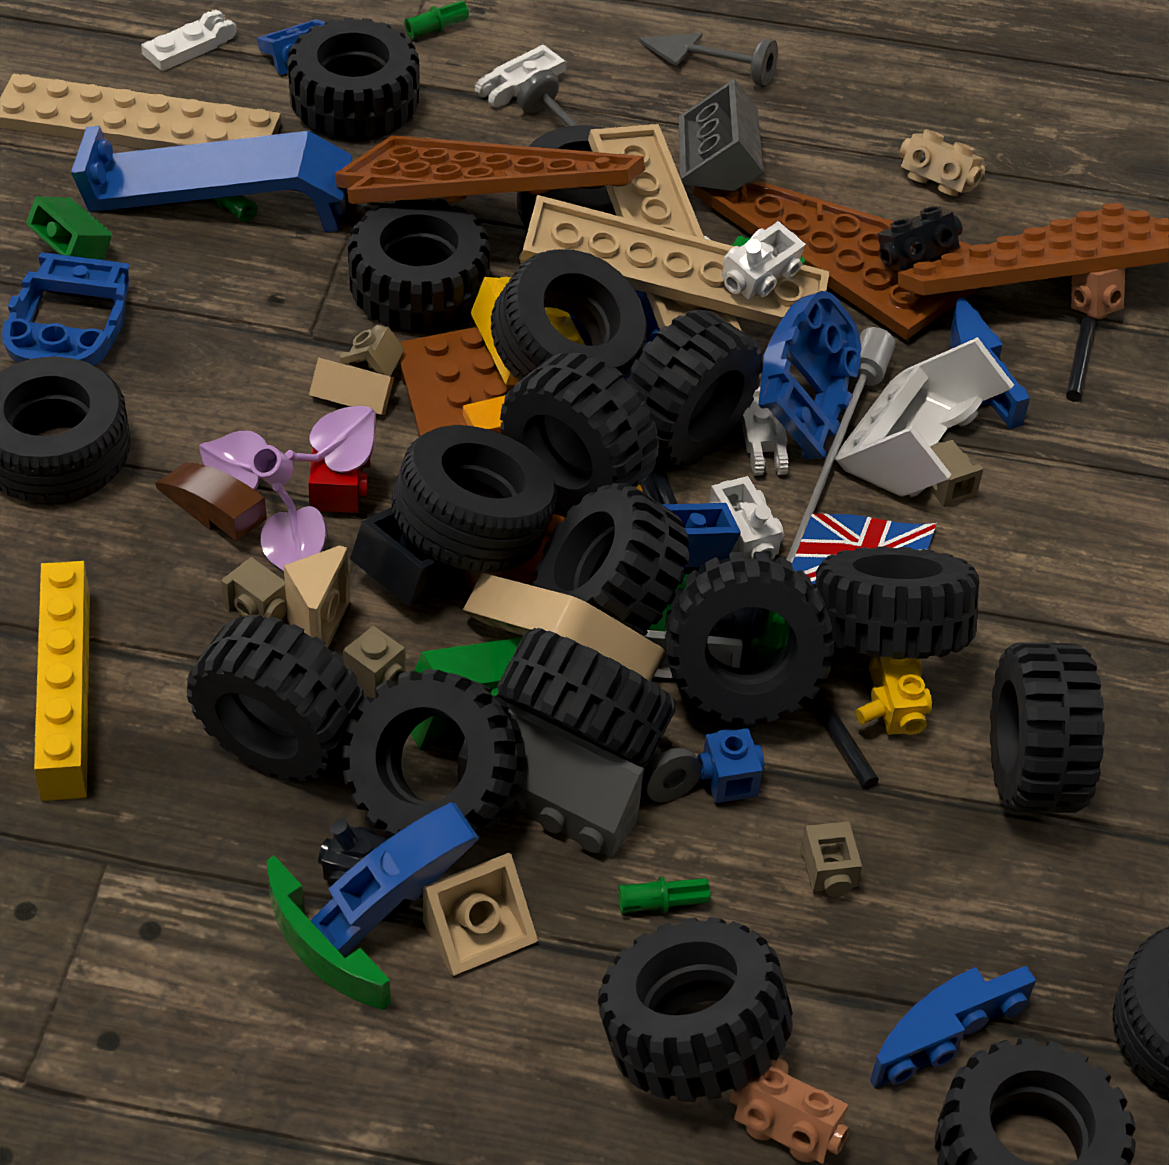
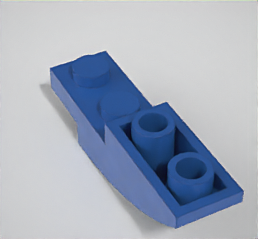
(967, 326)
(393, 873)
(937, 1022)

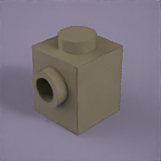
(374, 660)

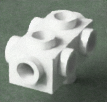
(762, 261)
(754, 518)

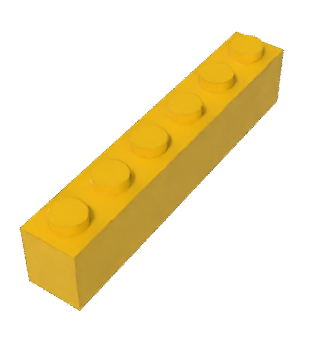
(62, 682)

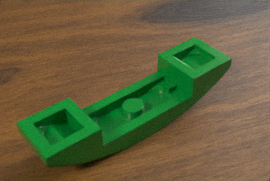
(352, 976)

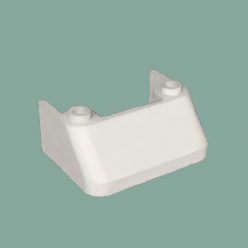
(914, 412)

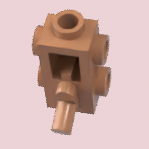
(792, 1114)

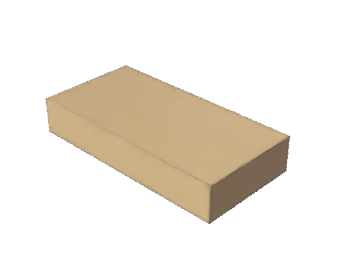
(351, 385)

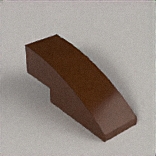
(215, 498)

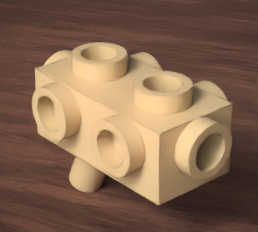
(949, 165)

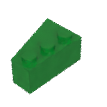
(479, 663)

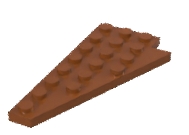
(453, 169)
(837, 242)
(1066, 247)

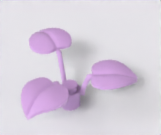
(341, 438)

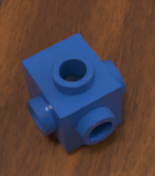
(732, 765)

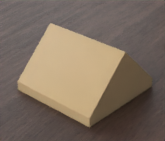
(318, 592)
(478, 914)

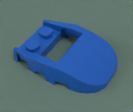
(69, 275)
(827, 352)

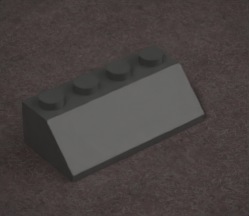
(721, 141)
(572, 785)

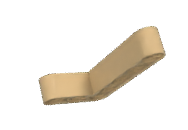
(522, 607)

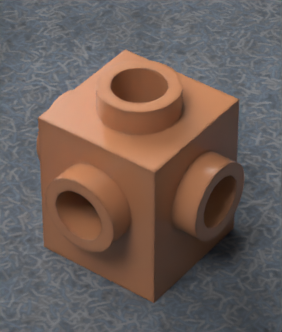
(1098, 292)

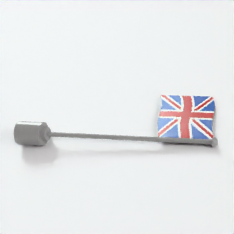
(830, 533)

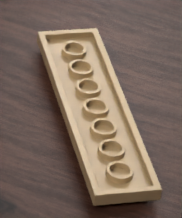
(125, 115)
(652, 198)
(662, 260)

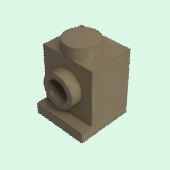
(374, 351)
(964, 478)
(254, 591)
(831, 858)

